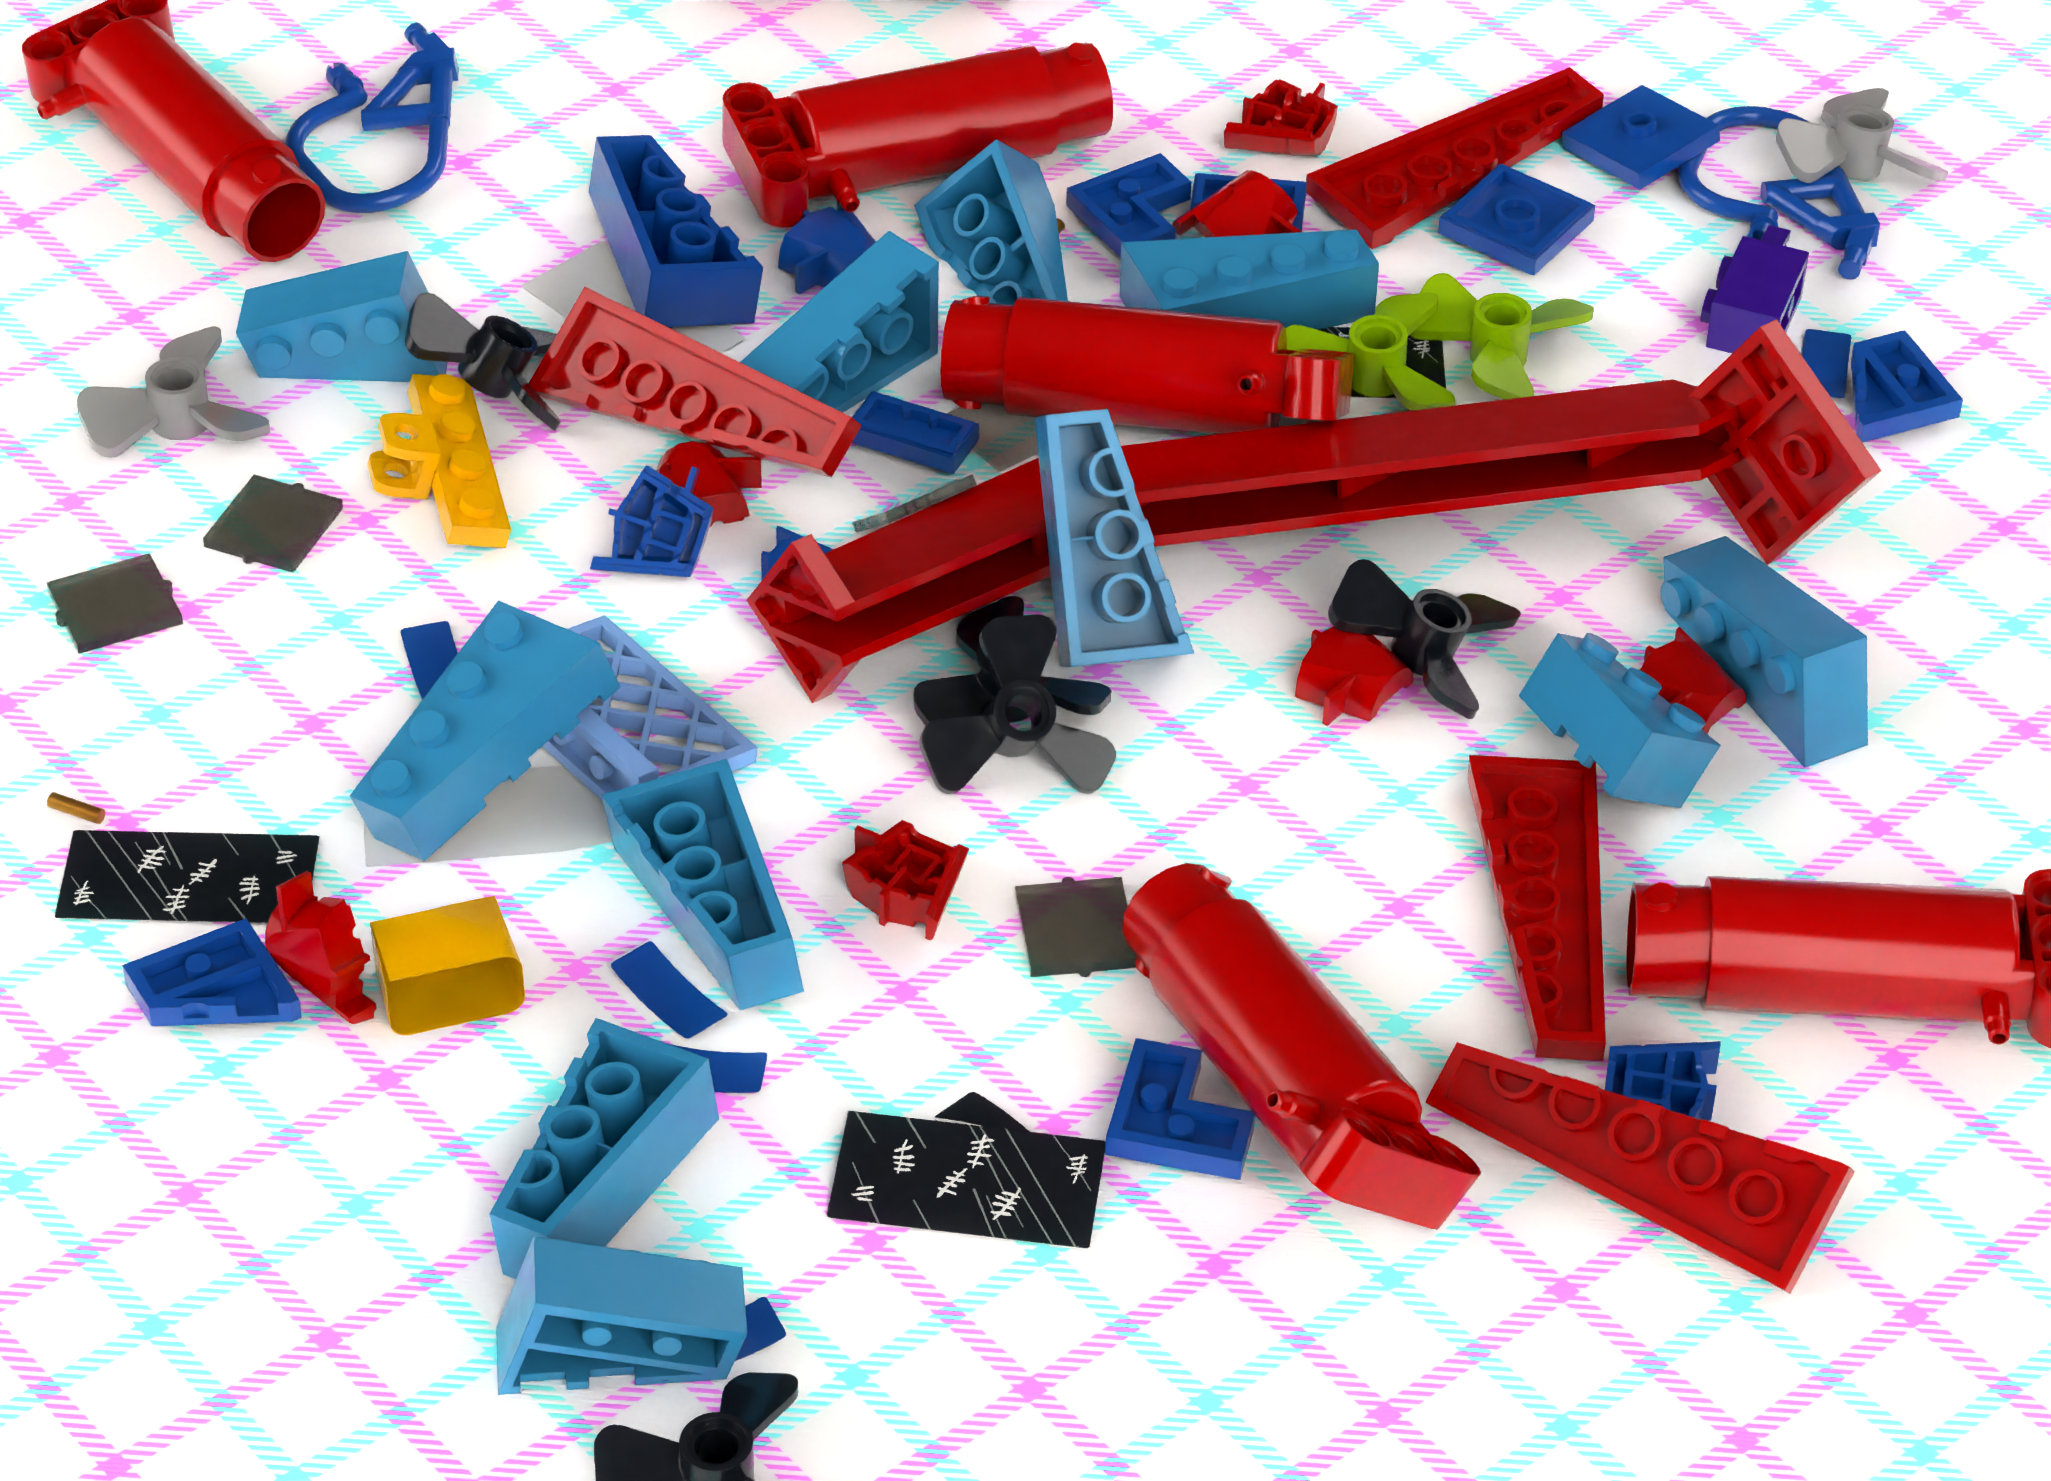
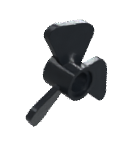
(488, 357)
(1422, 630)
(1016, 656)
(972, 693)
(710, 1446)

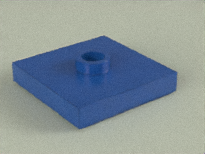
(1641, 136)
(1516, 219)

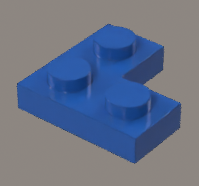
(1128, 199)
(1164, 1126)

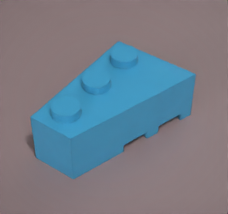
(336, 324)
(1619, 721)
(618, 1313)

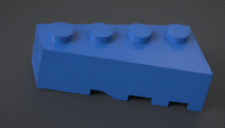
(666, 242)

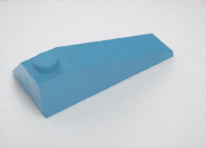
(997, 227)

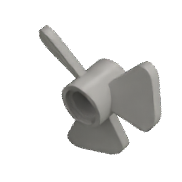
(1853, 141)
(171, 404)

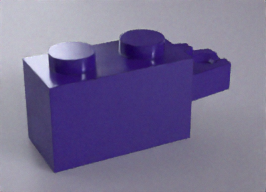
(1754, 288)

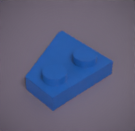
(1898, 388)
(213, 981)

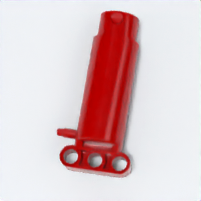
(177, 123)
(908, 124)
(1138, 364)
(1848, 949)
(1291, 1049)

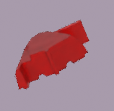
(1283, 121)
(1242, 207)
(718, 479)
(1349, 674)
(1692, 679)
(903, 875)
(318, 947)

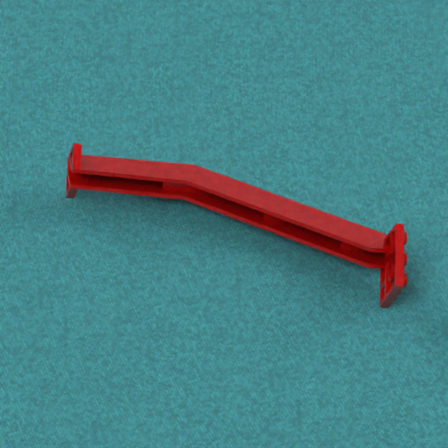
(1751, 428)

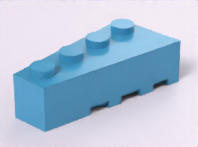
(1282, 277)
(859, 328)
(1101, 549)
(1777, 643)
(478, 727)
(707, 874)
(607, 1143)

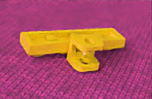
(447, 453)

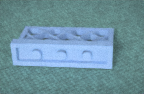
(612, 762)

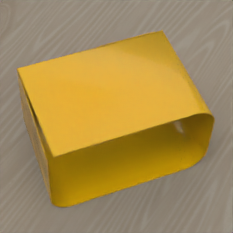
(447, 966)

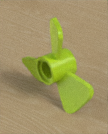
(1498, 331)
(1382, 350)

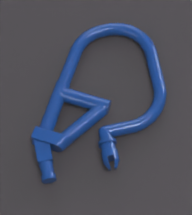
(431, 64)
(1852, 231)

